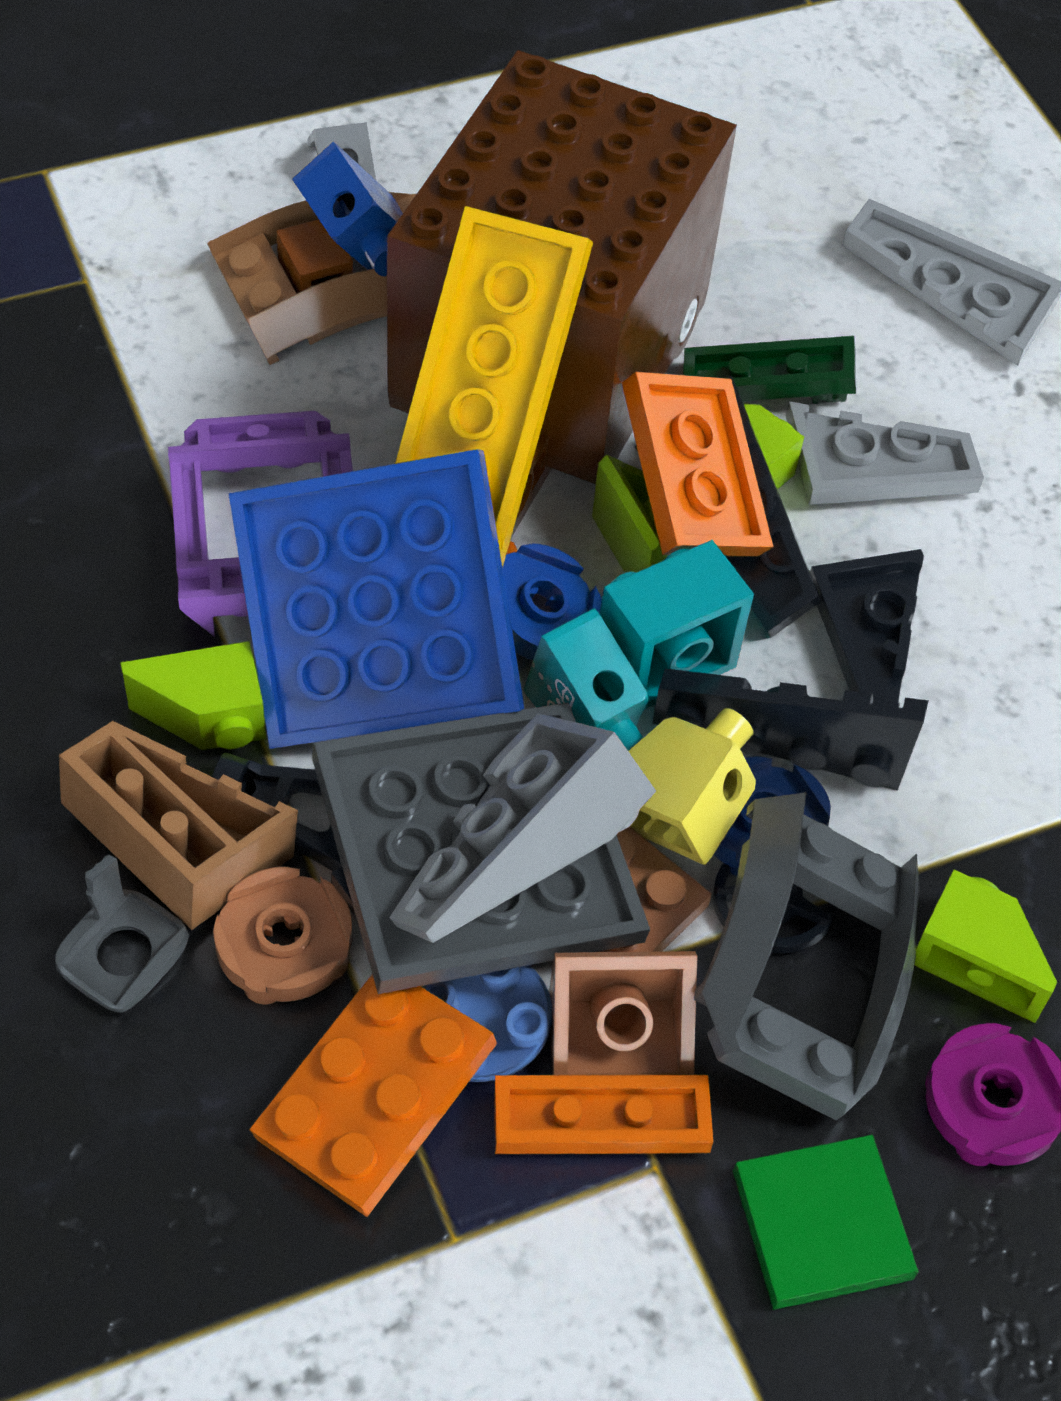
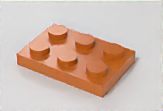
(696, 463)
(373, 1091)

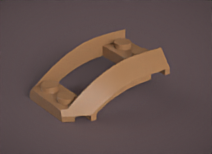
(267, 297)

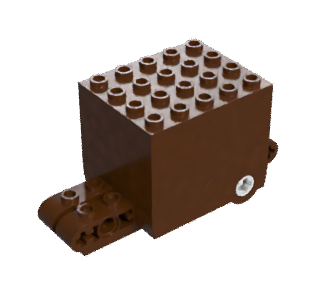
(593, 164)

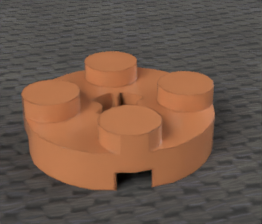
(288, 971)

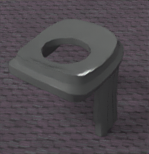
(114, 911)

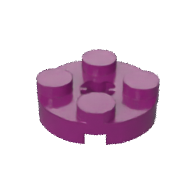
(973, 1124)

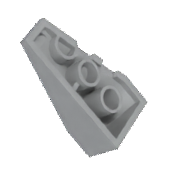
(547, 804)

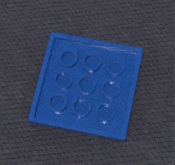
(377, 599)

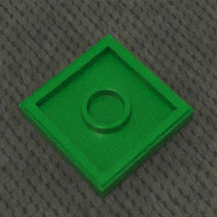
(824, 1222)

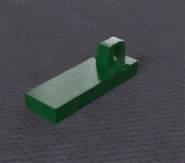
(781, 368)

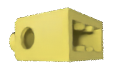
(697, 783)

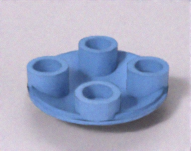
(511, 1006)

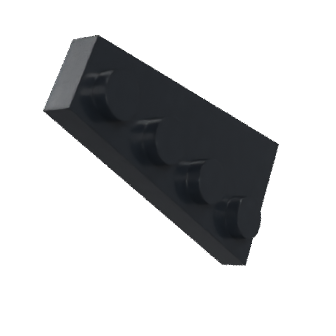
(780, 575)
(811, 732)

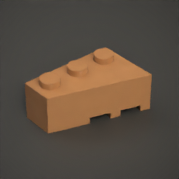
(171, 822)

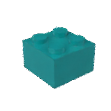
(679, 615)

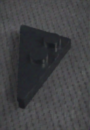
(869, 618)

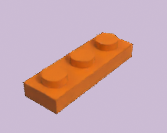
(602, 1114)

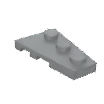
(868, 461)

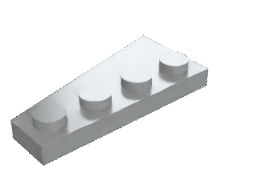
(965, 282)

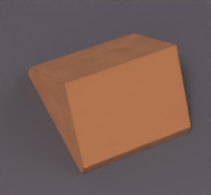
(623, 1013)

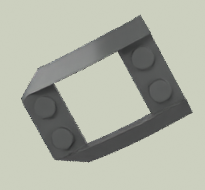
(766, 1042)

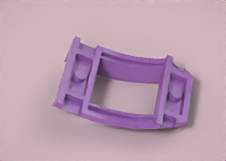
(230, 445)

